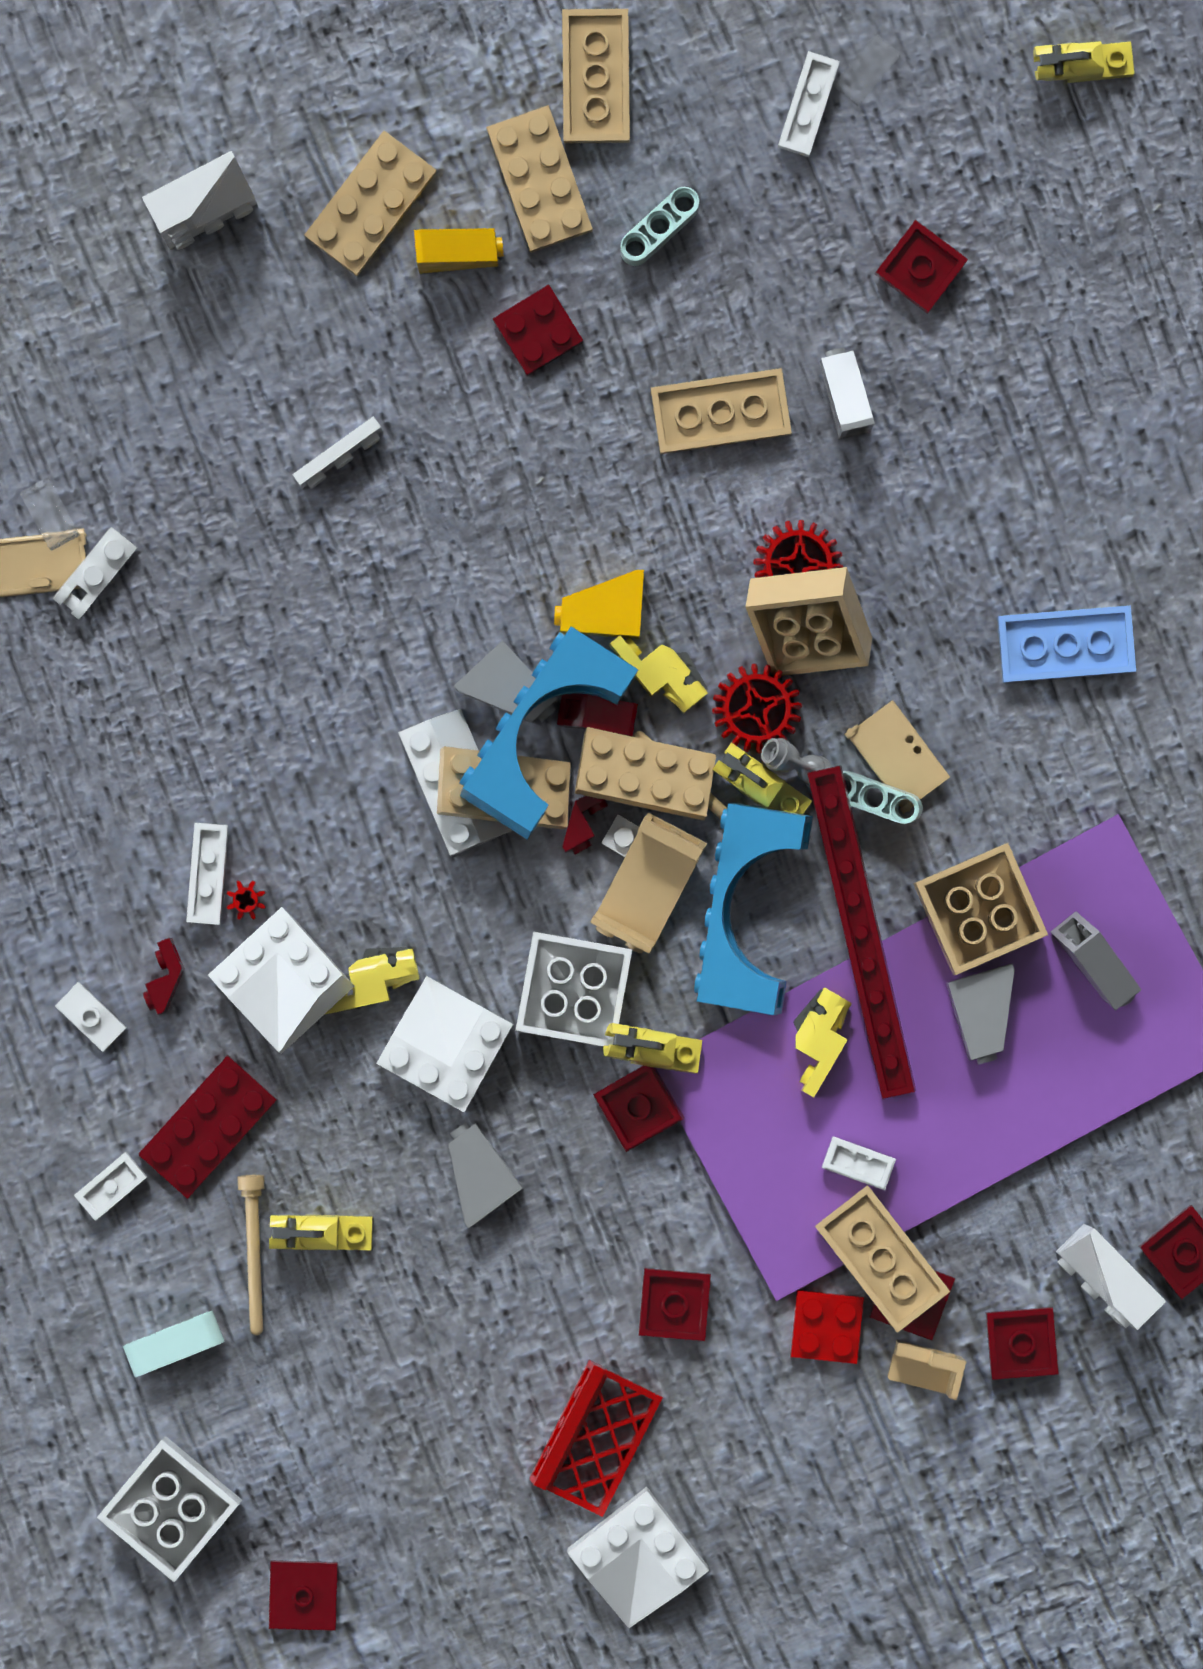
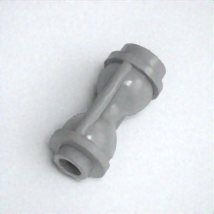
(784, 757)

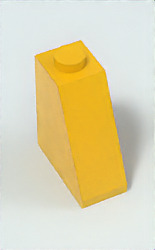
(456, 249)
(605, 609)

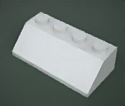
(423, 749)

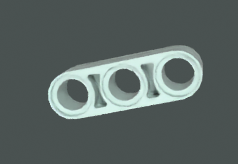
(667, 211)
(891, 798)
(173, 1343)

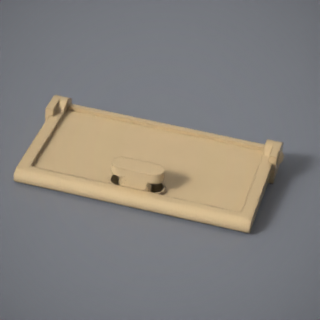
(30, 565)
(890, 749)

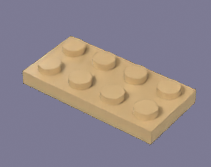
(595, 76)
(539, 179)
(370, 203)
(721, 411)
(645, 773)
(545, 777)
(882, 1258)

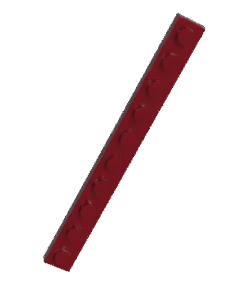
(861, 931)

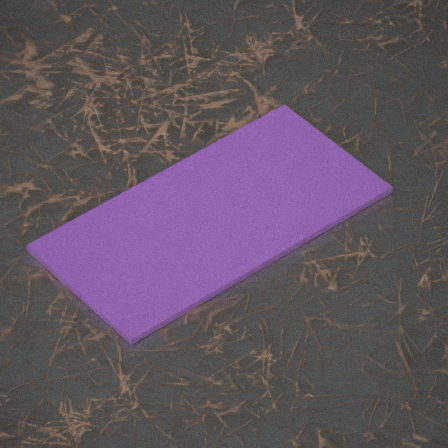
(968, 1124)

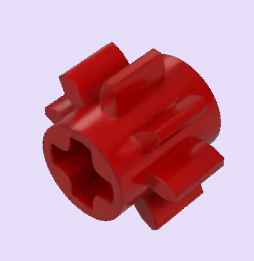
(238, 904)

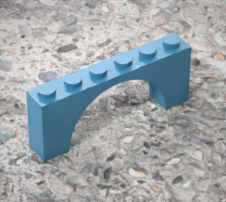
(574, 667)
(726, 973)

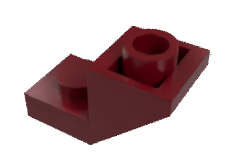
(598, 713)
(578, 830)
(161, 990)

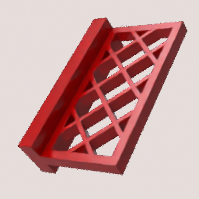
(569, 1426)

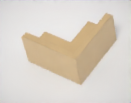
(927, 1368)

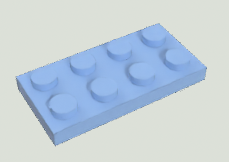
(1066, 644)

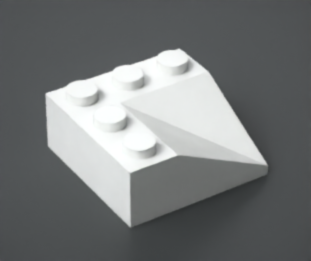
(200, 201)
(281, 980)
(573, 989)
(445, 1044)
(1110, 1276)
(169, 1508)
(637, 1558)

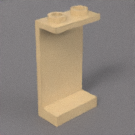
(648, 884)

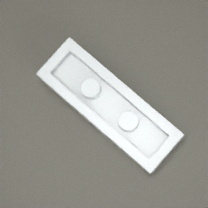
(808, 104)
(338, 454)
(207, 873)

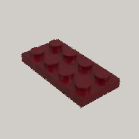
(207, 1126)

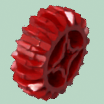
(800, 536)
(746, 681)

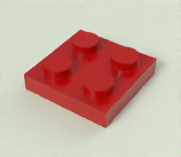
(827, 1326)

